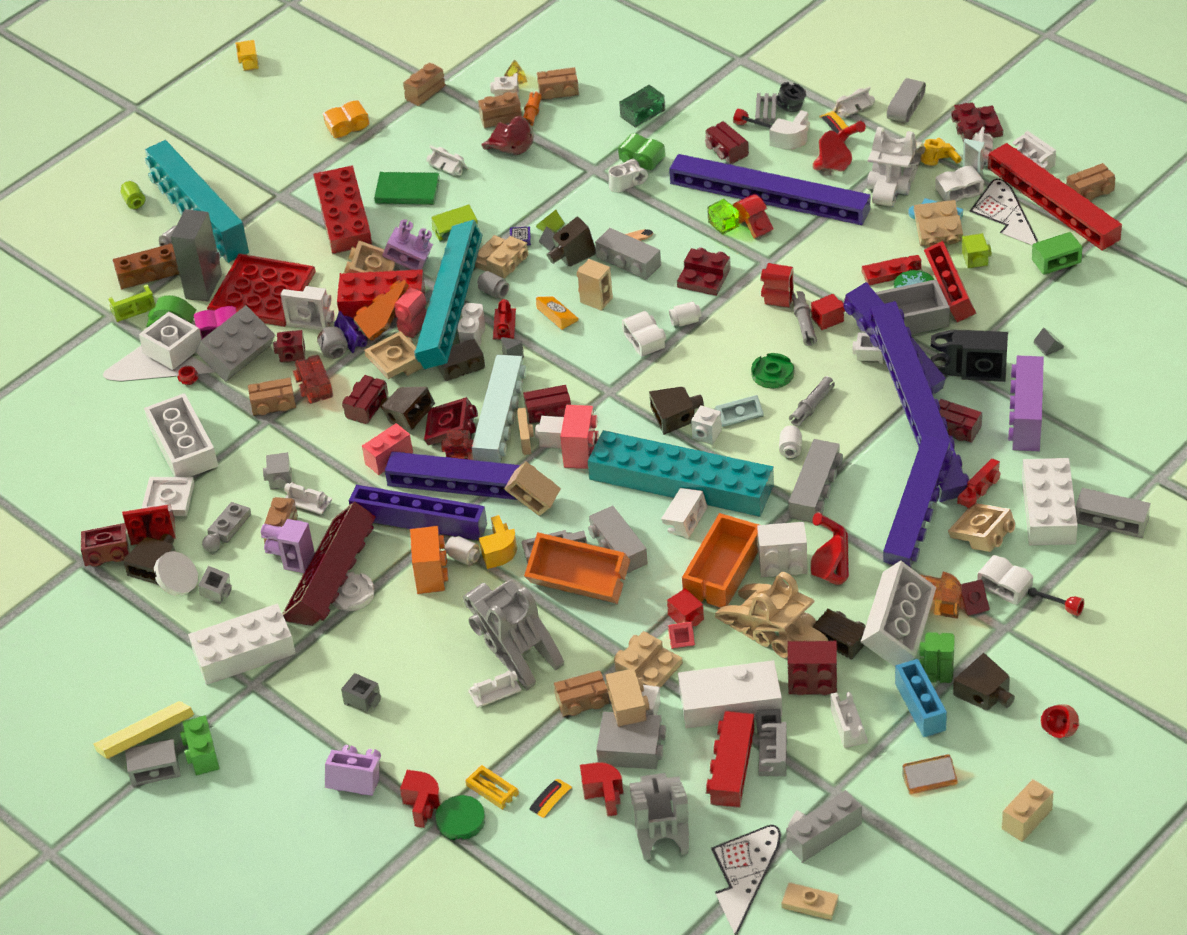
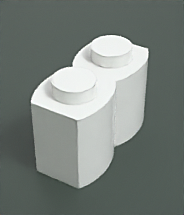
(959, 184)
(472, 323)
(643, 333)
(1005, 579)

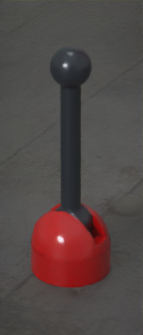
(741, 117)
(1073, 605)

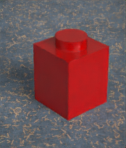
(827, 311)
(685, 608)

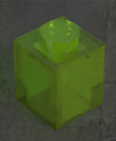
(723, 216)

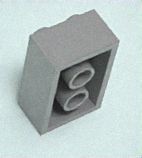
(235, 343)

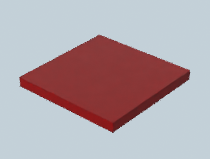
(259, 285)

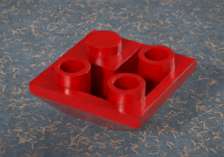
(149, 522)

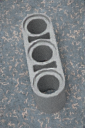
(906, 100)

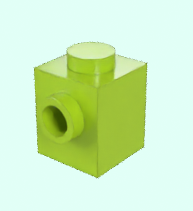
(975, 250)

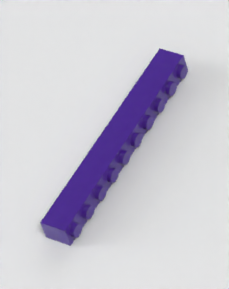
(771, 188)
(914, 389)

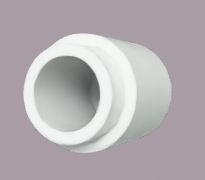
(685, 314)
(790, 442)
(462, 550)

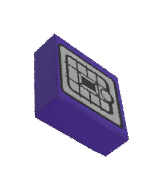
(521, 233)

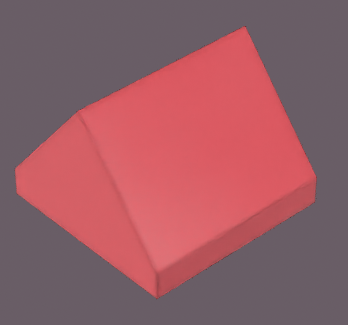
(681, 635)

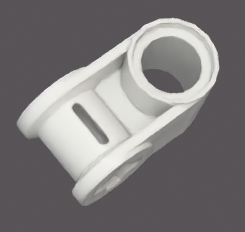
(624, 176)

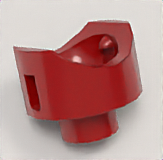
(1060, 720)

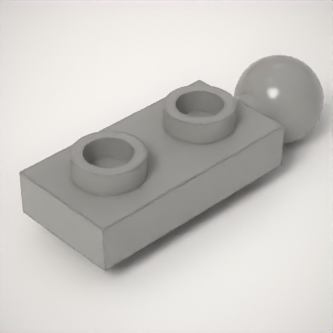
(225, 526)

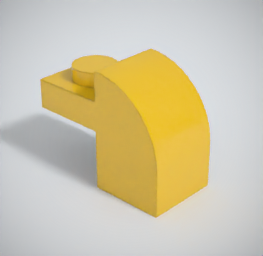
(500, 546)

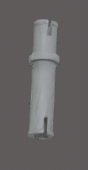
(802, 312)
(807, 406)

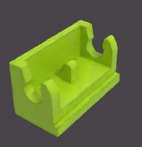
(444, 221)
(132, 305)

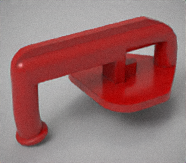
(833, 151)
(832, 554)

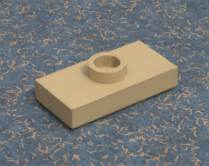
(526, 431)
(810, 901)

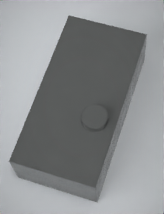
(196, 255)

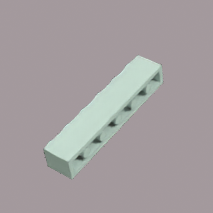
(499, 408)

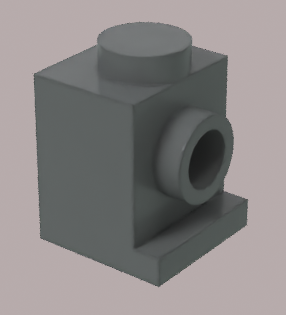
(361, 692)

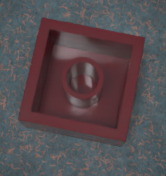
(812, 667)

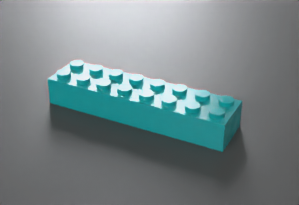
(191, 192)
(666, 468)

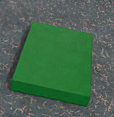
(406, 188)

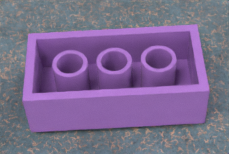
(1026, 403)

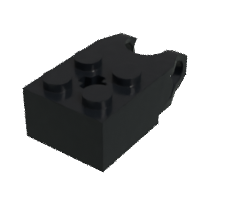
(972, 354)

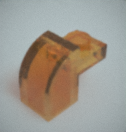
(947, 594)

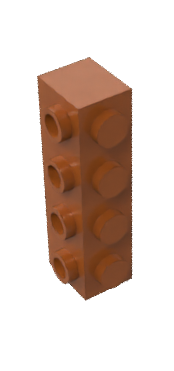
(146, 266)

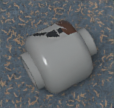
(332, 342)

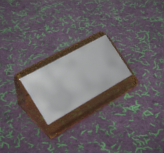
(929, 774)

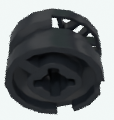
(791, 96)

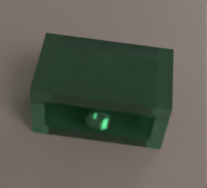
(642, 105)

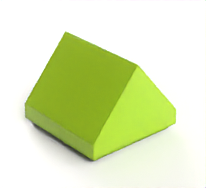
(552, 221)

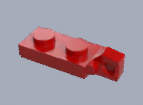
(890, 269)
(980, 483)

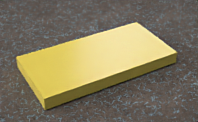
(143, 729)

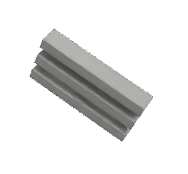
(766, 99)

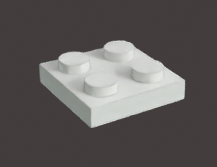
(171, 491)

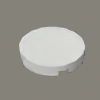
(176, 573)
(358, 592)

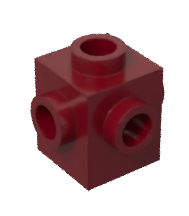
(290, 346)

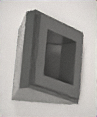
(546, 239)
(1047, 342)
(512, 347)
(765, 717)

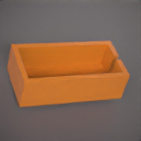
(722, 560)
(577, 567)

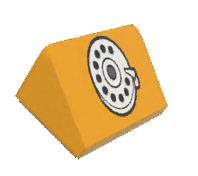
(556, 311)

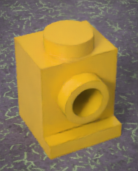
(247, 54)

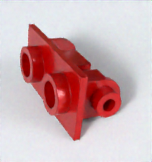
(504, 320)

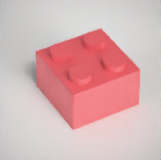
(578, 435)

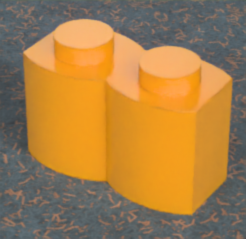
(345, 119)

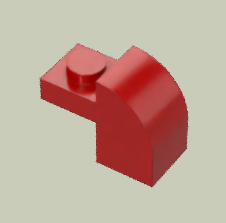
(753, 213)
(602, 781)
(423, 793)

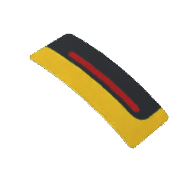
(834, 121)
(549, 797)

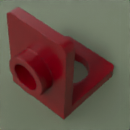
(974, 597)

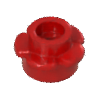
(187, 375)

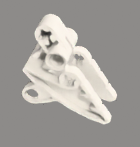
(887, 158)

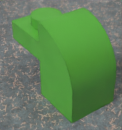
(174, 305)

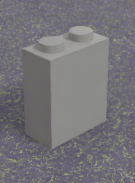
(632, 744)

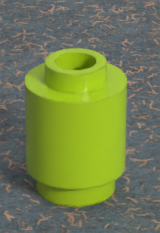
(132, 195)

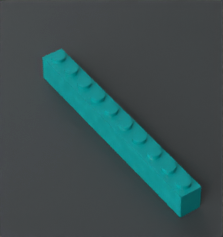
(448, 295)

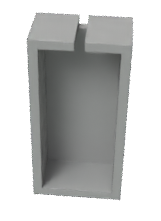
(922, 305)

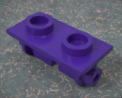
(351, 332)

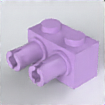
(407, 248)
(292, 544)
(352, 771)

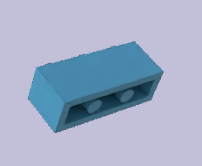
(920, 698)

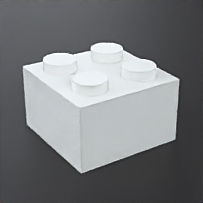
(170, 340)
(782, 549)

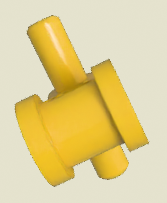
(937, 150)

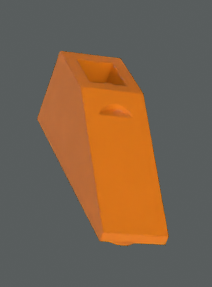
(380, 314)

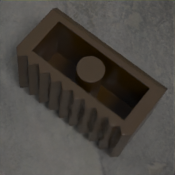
(463, 359)
(843, 630)

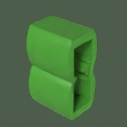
(645, 151)

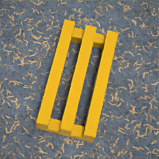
(489, 790)

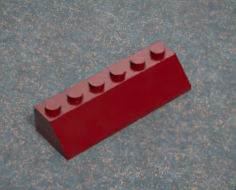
(329, 566)

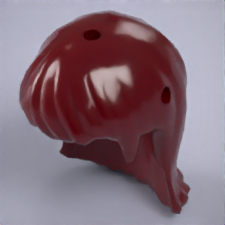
(511, 138)

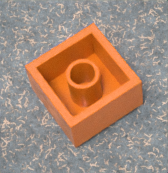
(428, 559)

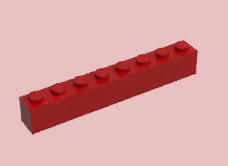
(1055, 196)

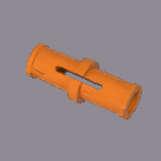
(532, 107)

